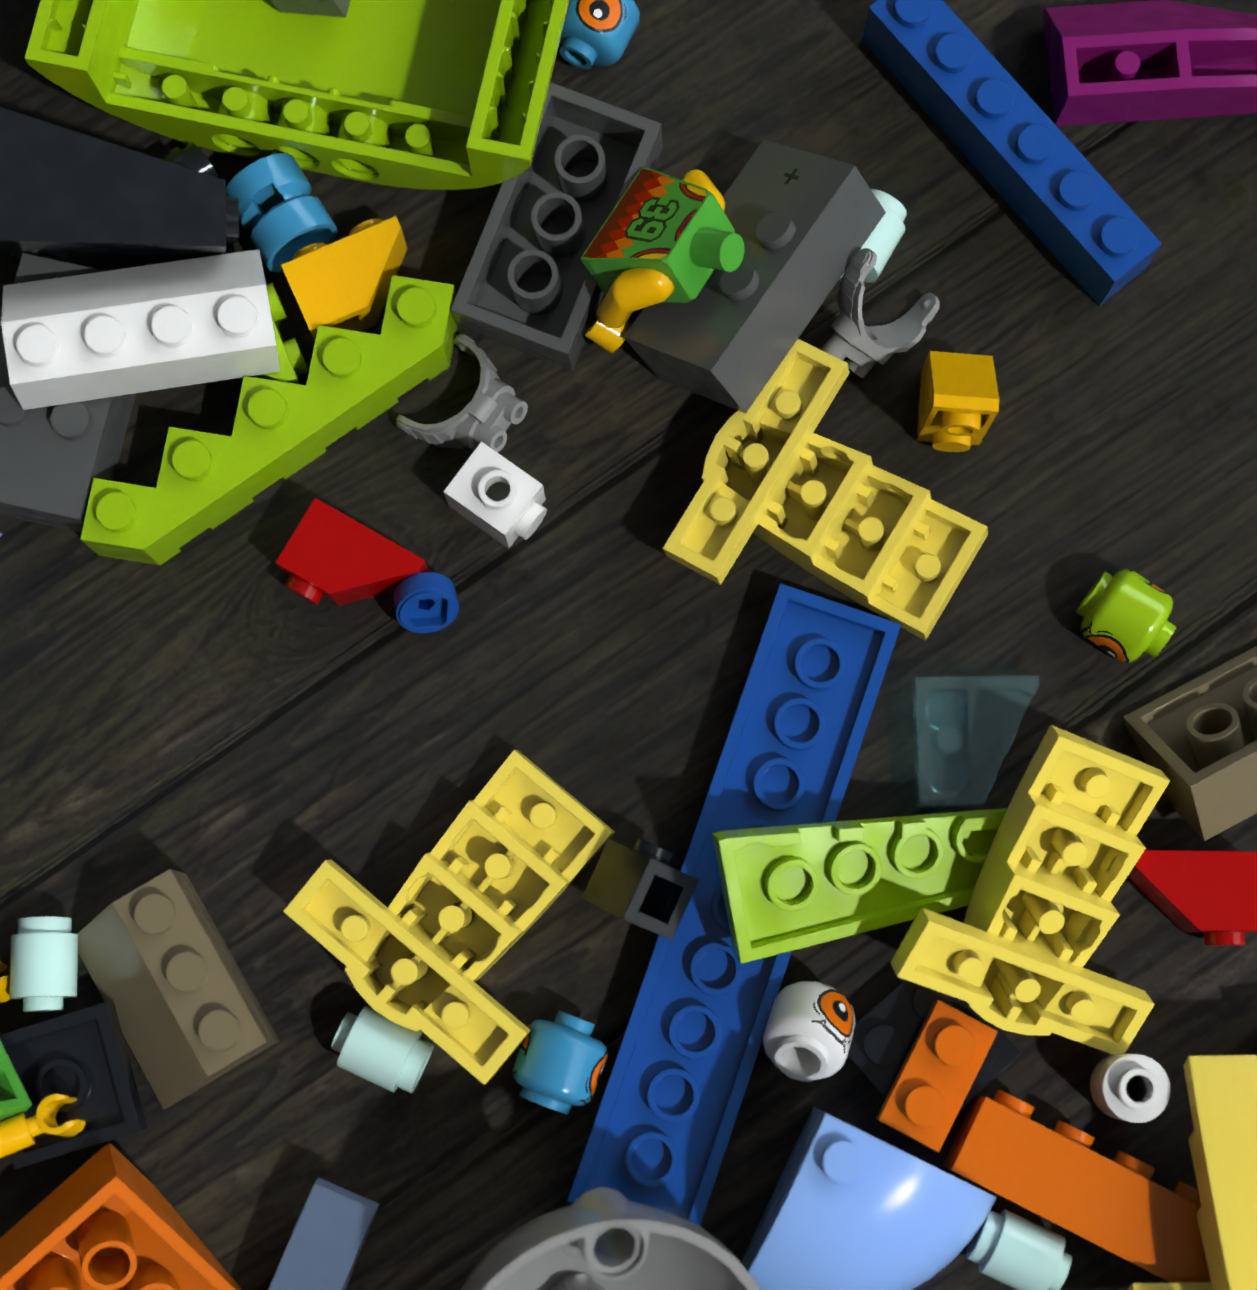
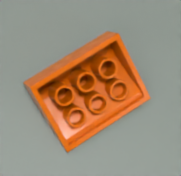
(107, 1233)

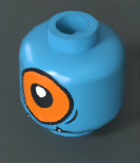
(597, 31)
(559, 1062)

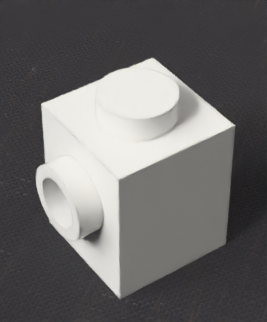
(497, 496)

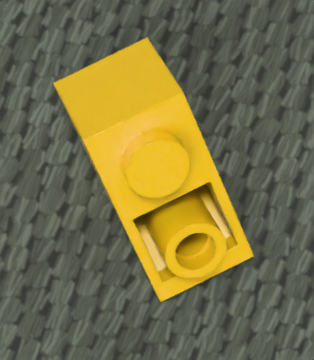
(348, 279)
(956, 400)

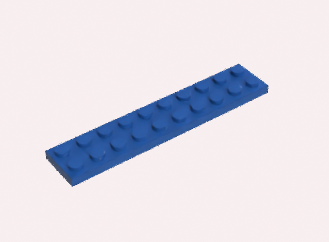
(698, 1006)

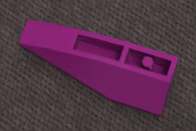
(1149, 62)

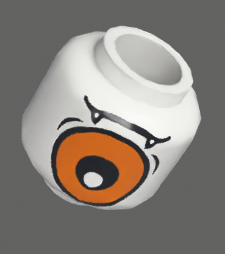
(809, 1031)

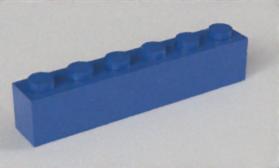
(1011, 143)

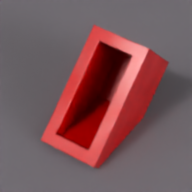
(343, 559)
(1202, 891)

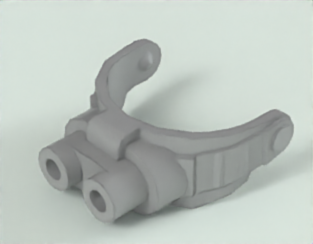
(873, 344)
(482, 419)

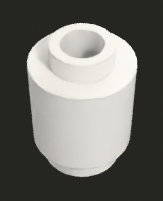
(1110, 1081)

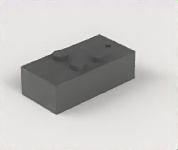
(799, 233)
(527, 266)
(56, 449)

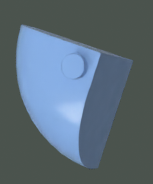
(860, 1215)

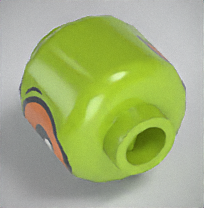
(1126, 616)

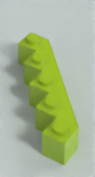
(276, 428)

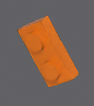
(937, 1075)

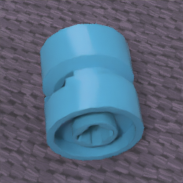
(280, 209)

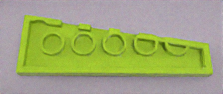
(846, 877)

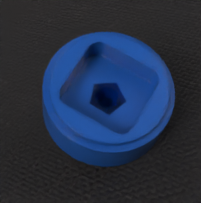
(425, 602)

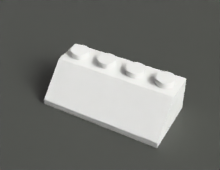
(138, 329)

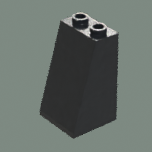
(103, 199)

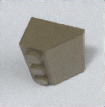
(1205, 744)
(173, 987)

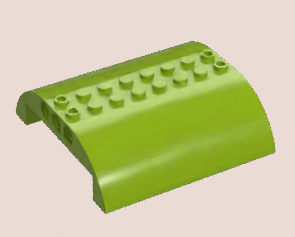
(370, 97)

